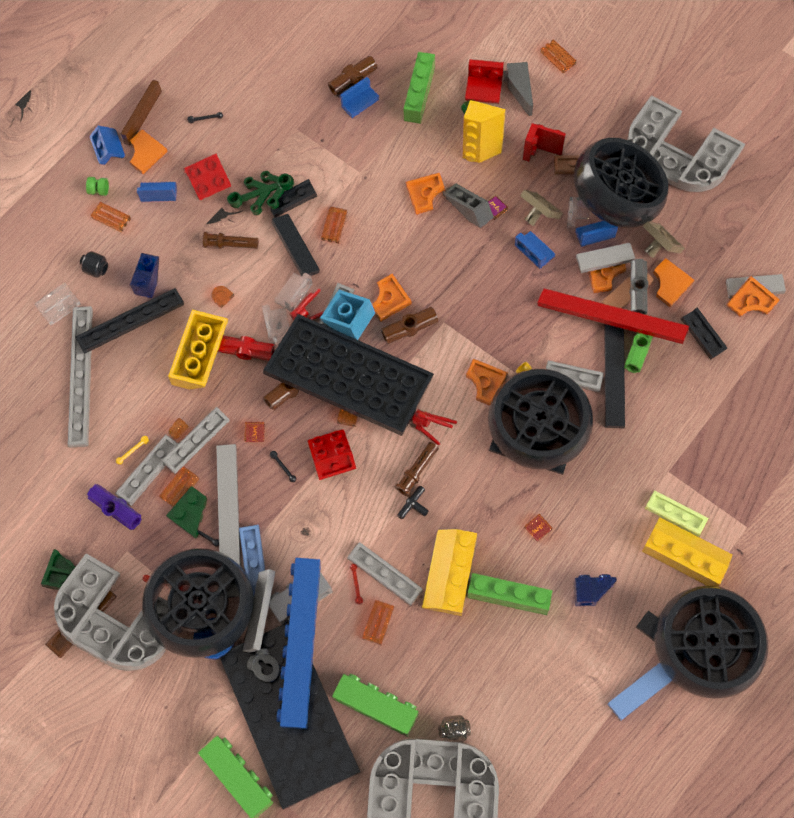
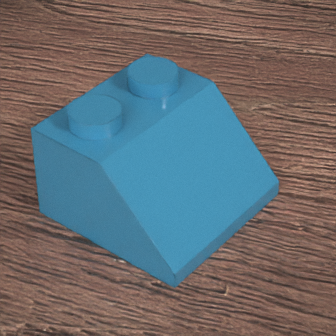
(348, 314)

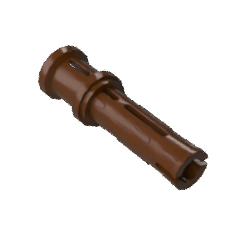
(221, 238)
(412, 476)

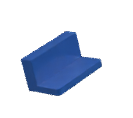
(358, 98)
(106, 144)
(157, 191)
(595, 233)
(534, 249)

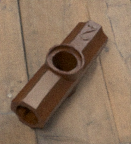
(352, 75)
(420, 321)
(279, 395)

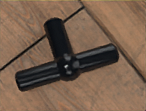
(411, 502)

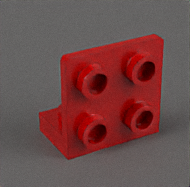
(484, 81)
(543, 138)
(207, 176)
(331, 454)

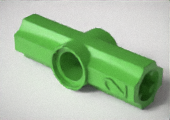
(638, 353)

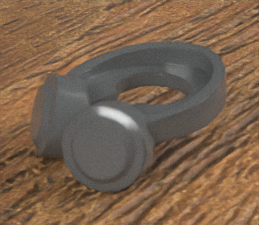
(263, 654)

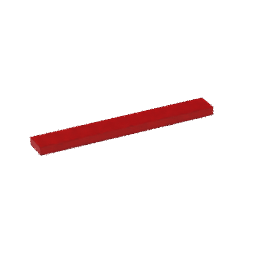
(613, 316)

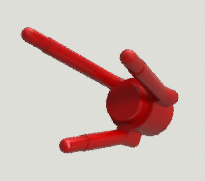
(301, 307)
(423, 419)

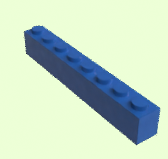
(300, 644)

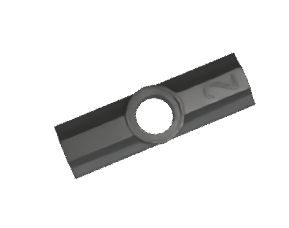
(638, 277)

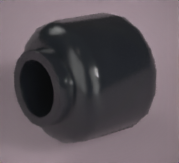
(94, 264)

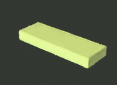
(676, 513)

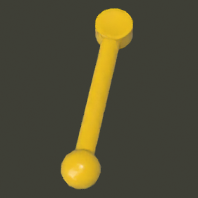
(144, 440)

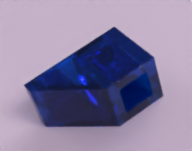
(145, 275)
(590, 590)

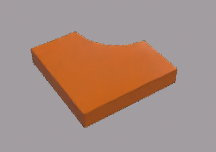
(146, 152)
(423, 191)
(602, 279)
(672, 282)
(752, 297)
(391, 298)
(486, 379)

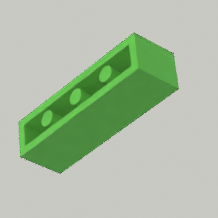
(419, 87)
(509, 594)
(376, 705)
(236, 777)

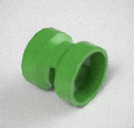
(98, 186)

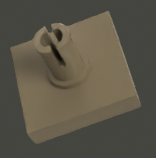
(541, 206)
(662, 239)

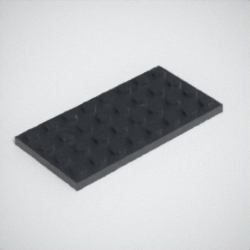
(349, 374)
(295, 759)

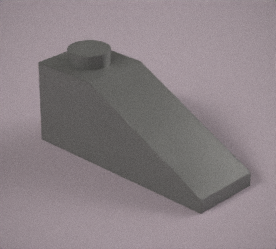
(519, 84)
(470, 205)

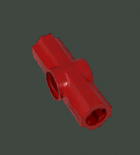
(246, 348)

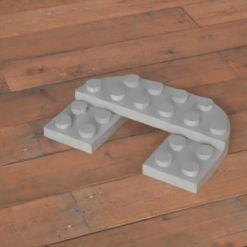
(683, 170)
(97, 632)
(433, 764)

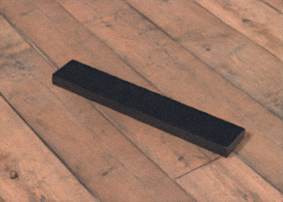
(129, 320)
(614, 377)

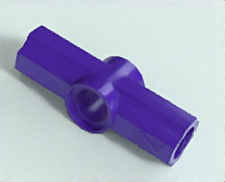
(106, 502)

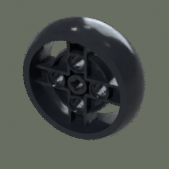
(620, 182)
(558, 388)
(172, 574)
(715, 679)

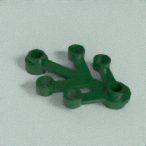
(281, 184)

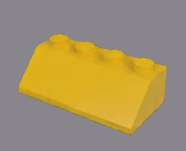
(482, 131)
(197, 350)
(687, 553)
(450, 571)

